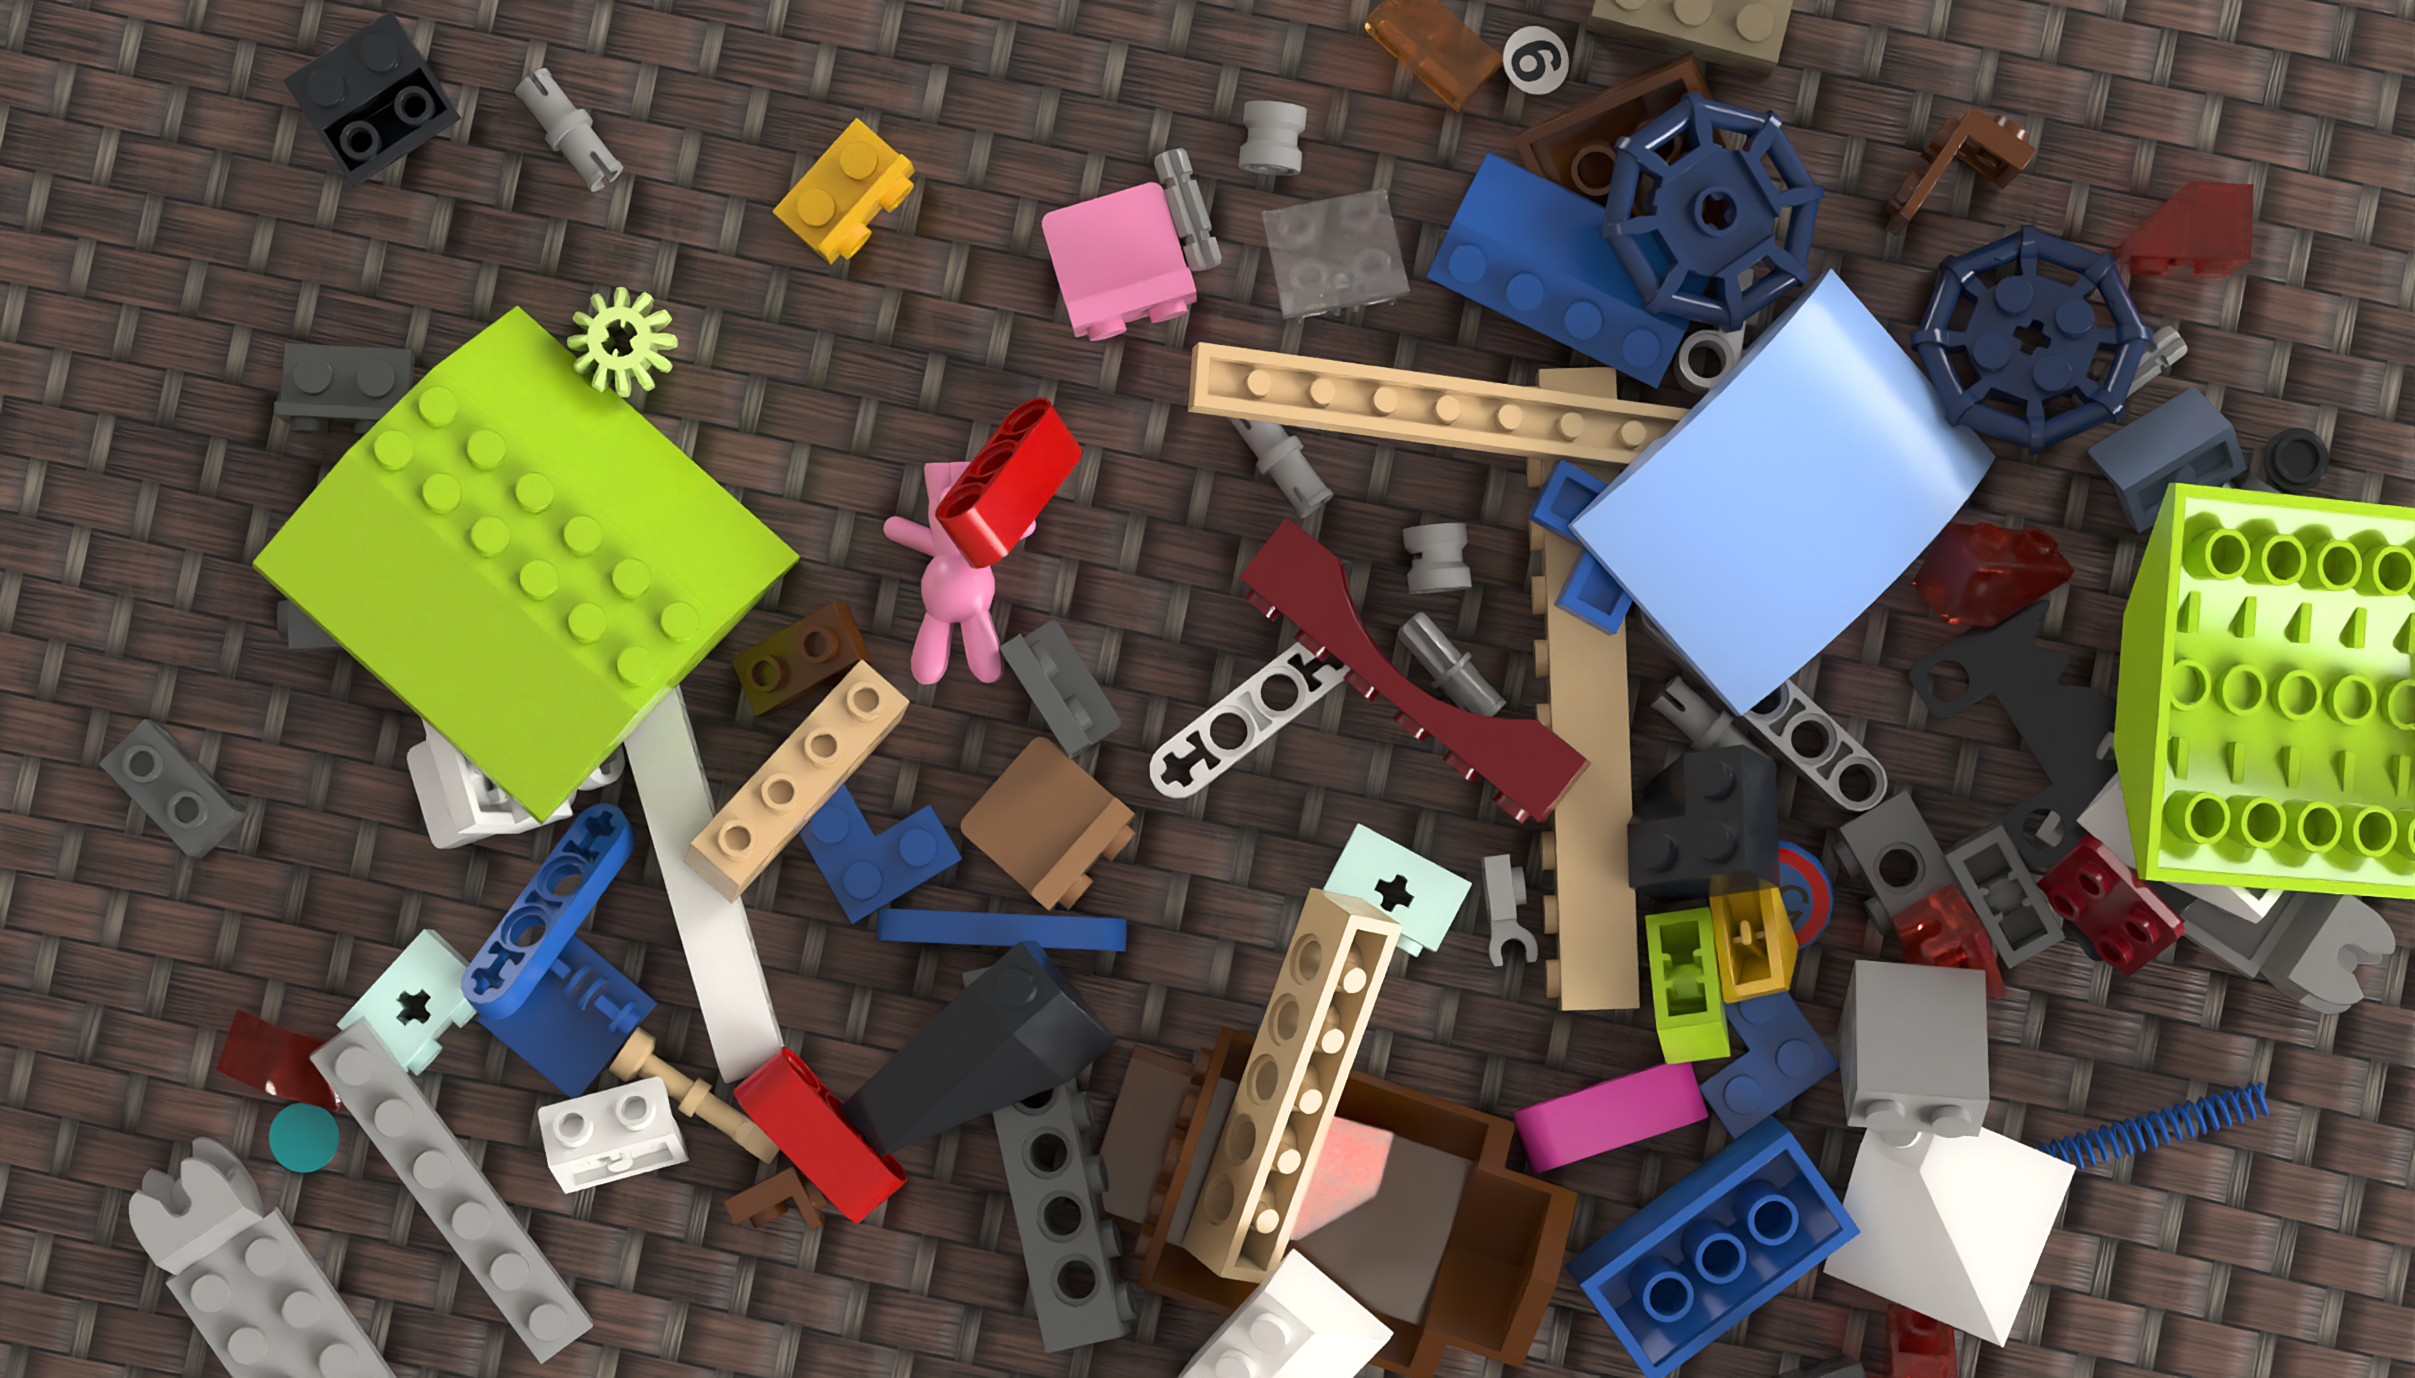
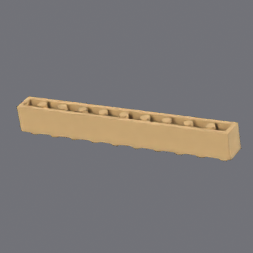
(1590, 711)

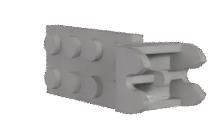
(2301, 944)
(247, 1274)

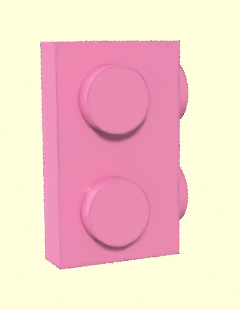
(1119, 261)

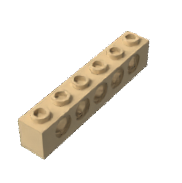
(1291, 1085)

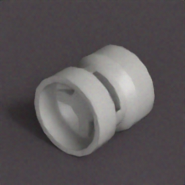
(1272, 138)
(1437, 558)

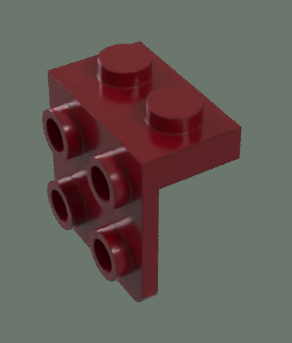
(2111, 905)

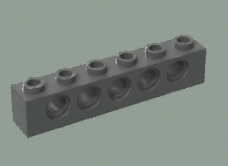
(1063, 1314)

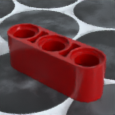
(1008, 483)
(817, 1135)

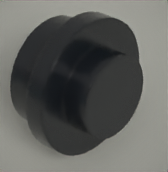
(2296, 459)

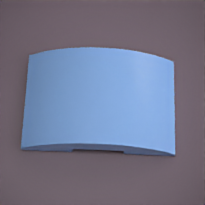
(1785, 496)

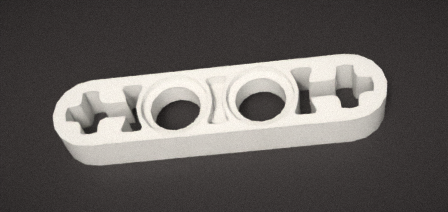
(1249, 706)

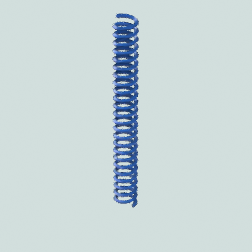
(2161, 1122)

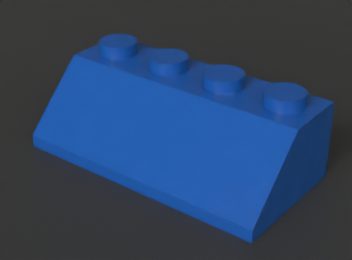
(1540, 261)
(1712, 1248)

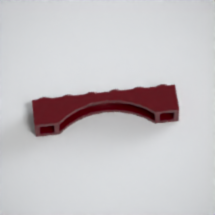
(1312, 589)

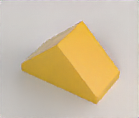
(1753, 944)

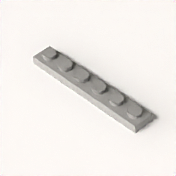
(451, 1189)

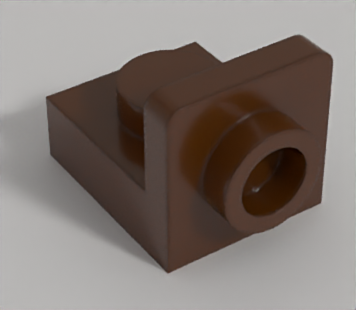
(766, 1199)

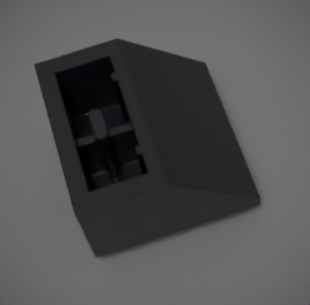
(372, 98)

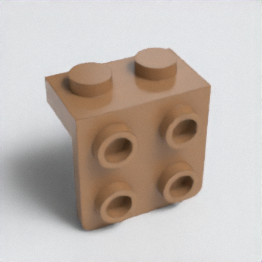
(1048, 824)

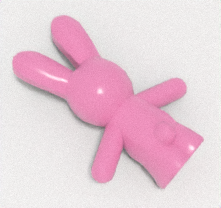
(950, 590)

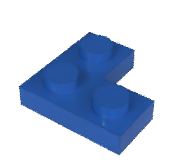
(1589, 589)
(872, 869)
(1779, 1062)

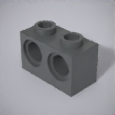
(173, 788)

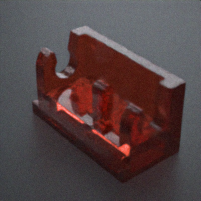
(1947, 934)

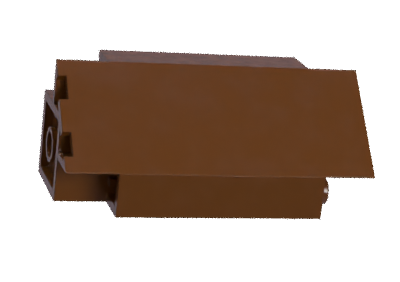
(1438, 1256)

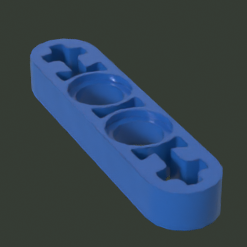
(540, 907)
(1001, 929)

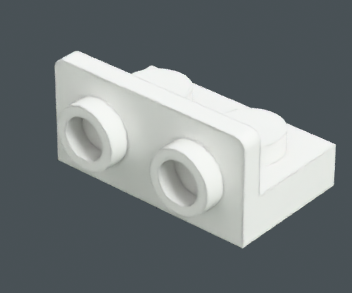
(611, 1135)

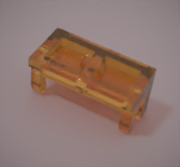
(1435, 47)

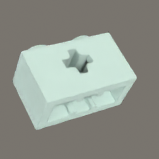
(1433, 890)
(423, 968)

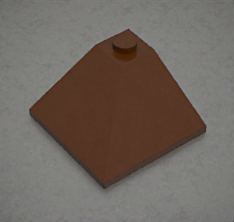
(1579, 141)

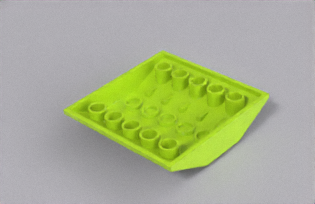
(523, 561)
(2271, 694)

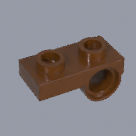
(801, 659)

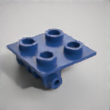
(574, 1018)

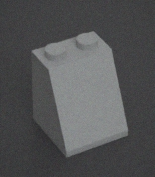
(1915, 1049)

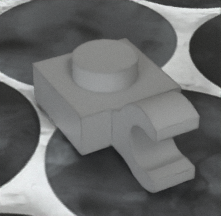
(1503, 892)

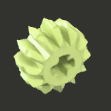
(644, 344)

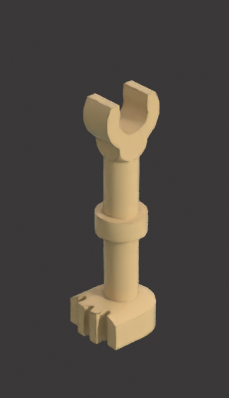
(694, 1097)

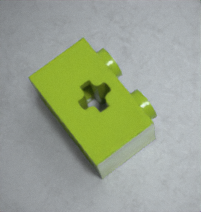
(1687, 986)

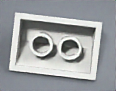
(1292, 1329)

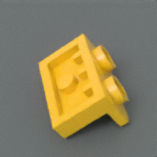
(846, 193)

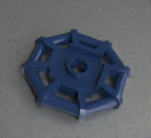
(1676, 210)
(2036, 303)

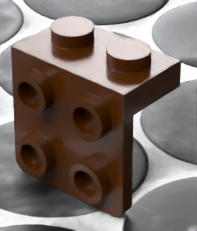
(1986, 145)

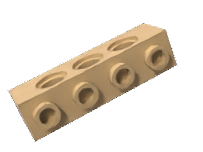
(796, 781)

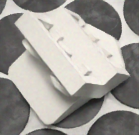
(461, 800)

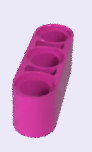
(1609, 1115)

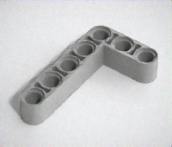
(1776, 730)

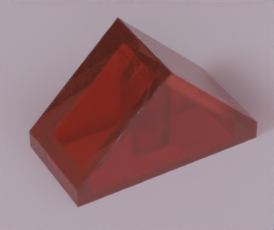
(276, 1060)

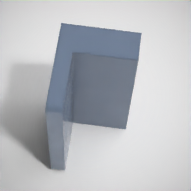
(2171, 444)

